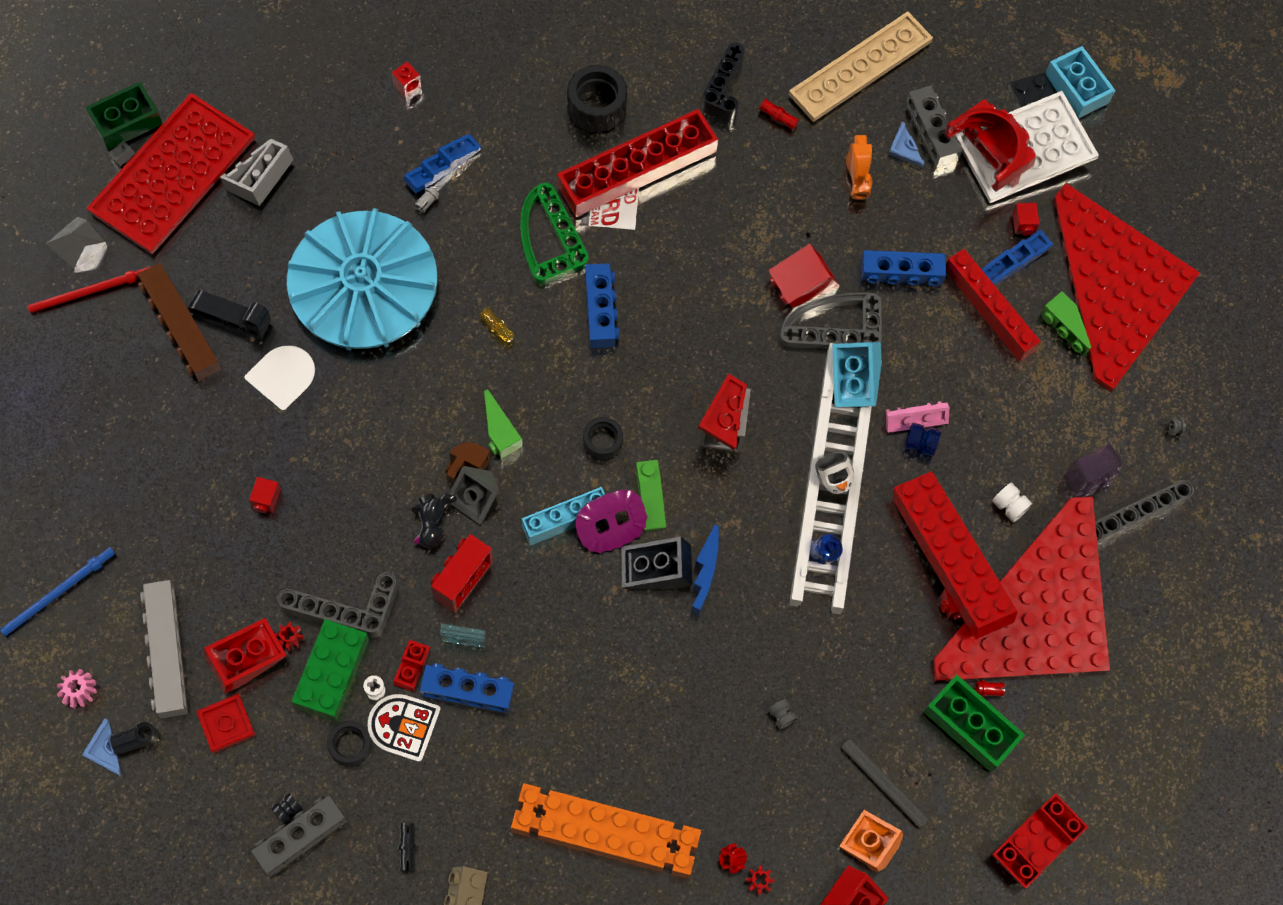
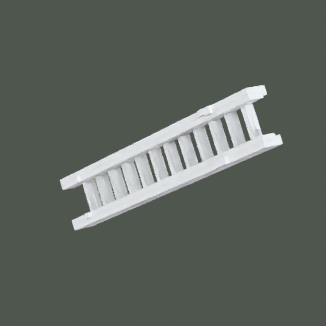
(811, 504)

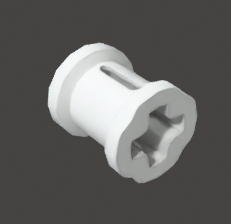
(370, 683)

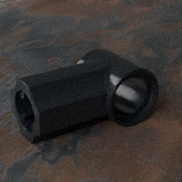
(132, 738)

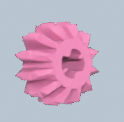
(73, 681)

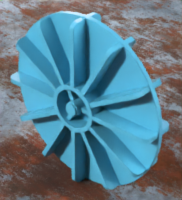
(362, 279)

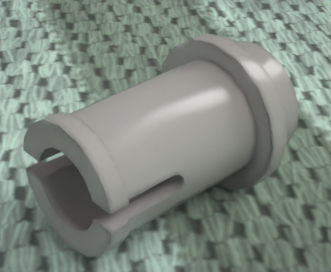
(427, 199)

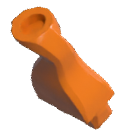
(858, 165)

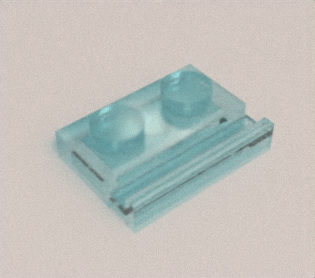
(463, 635)

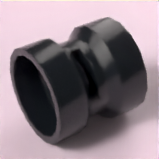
(287, 807)

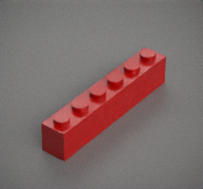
(992, 305)

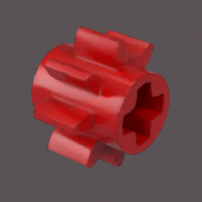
(284, 632)
(733, 858)
(760, 873)

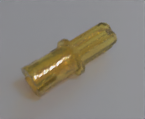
(497, 325)

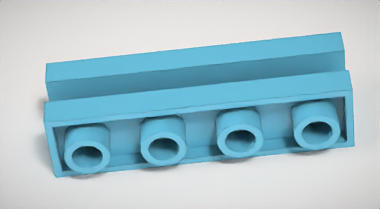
(556, 518)

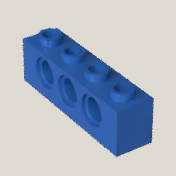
(912, 261)
(601, 275)
(454, 693)

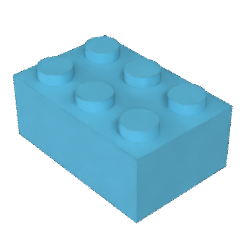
(1080, 81)

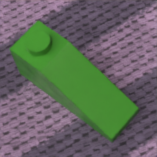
(502, 434)
(651, 493)

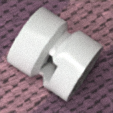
(1012, 502)

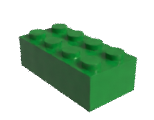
(330, 670)
(974, 723)

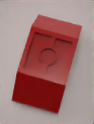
(1039, 840)

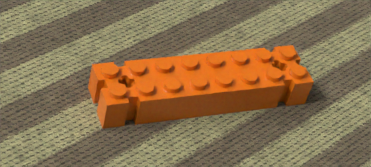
(605, 831)

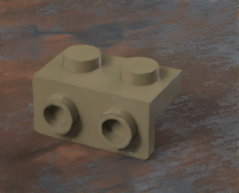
(466, 886)

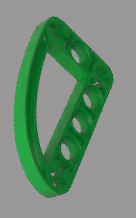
(569, 257)

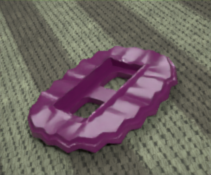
(606, 508)

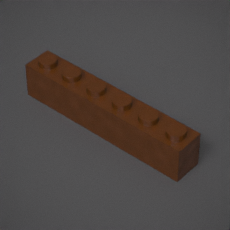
(178, 321)

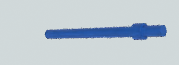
(93, 564)

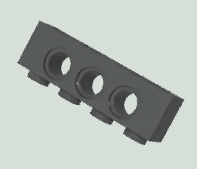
(918, 102)
(294, 848)

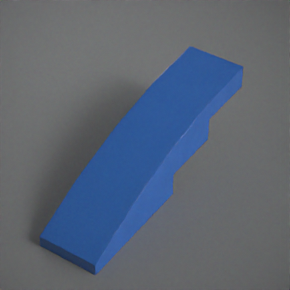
(441, 164)
(1017, 258)
(706, 564)

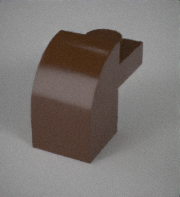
(468, 455)

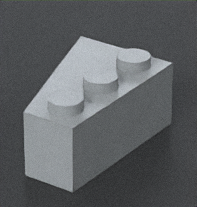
(259, 173)

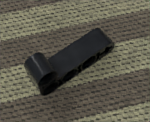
(724, 79)
(249, 321)

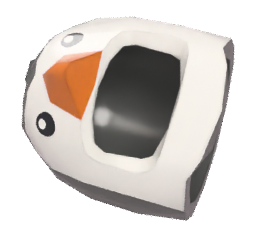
(835, 472)

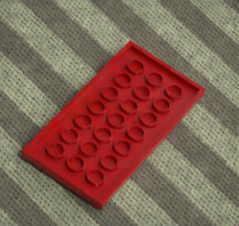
(171, 173)

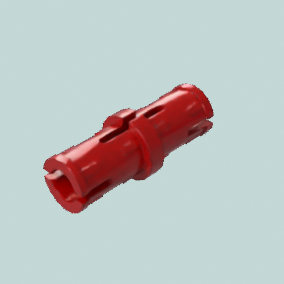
(778, 114)

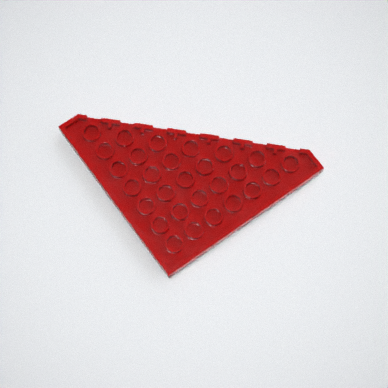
(1120, 283)
(1057, 608)

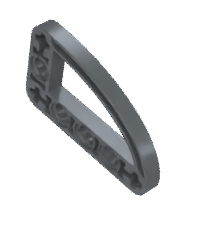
(840, 334)

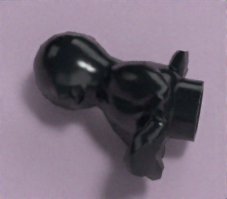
(430, 512)

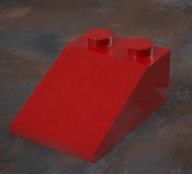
(244, 655)

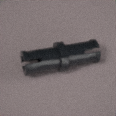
(406, 846)

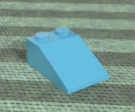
(856, 373)

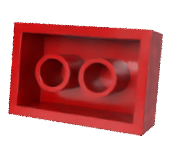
(461, 572)

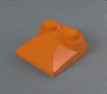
(872, 841)

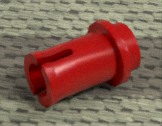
(990, 689)

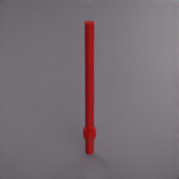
(130, 277)

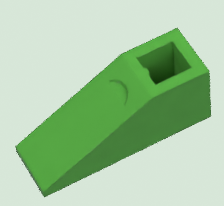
(1066, 319)

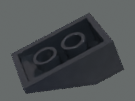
(657, 564)

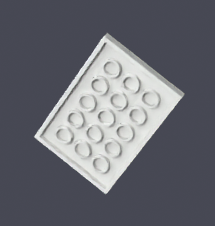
(1054, 137)

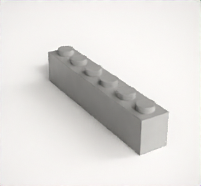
(165, 649)

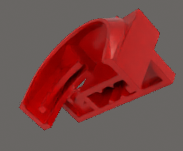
(1002, 143)

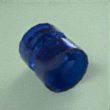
(922, 439)

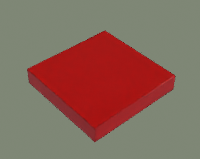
(225, 723)

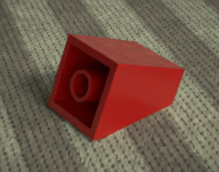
(802, 277)

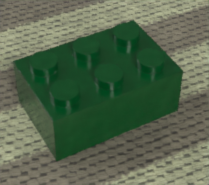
(124, 115)

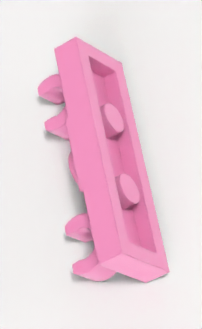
(925, 415)

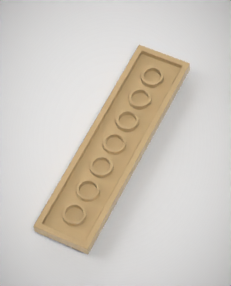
(860, 66)

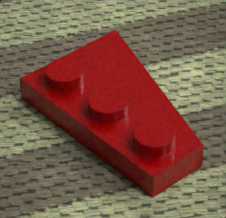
(724, 412)

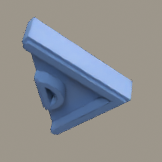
(905, 147)
(101, 750)

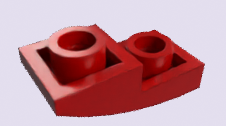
(411, 665)

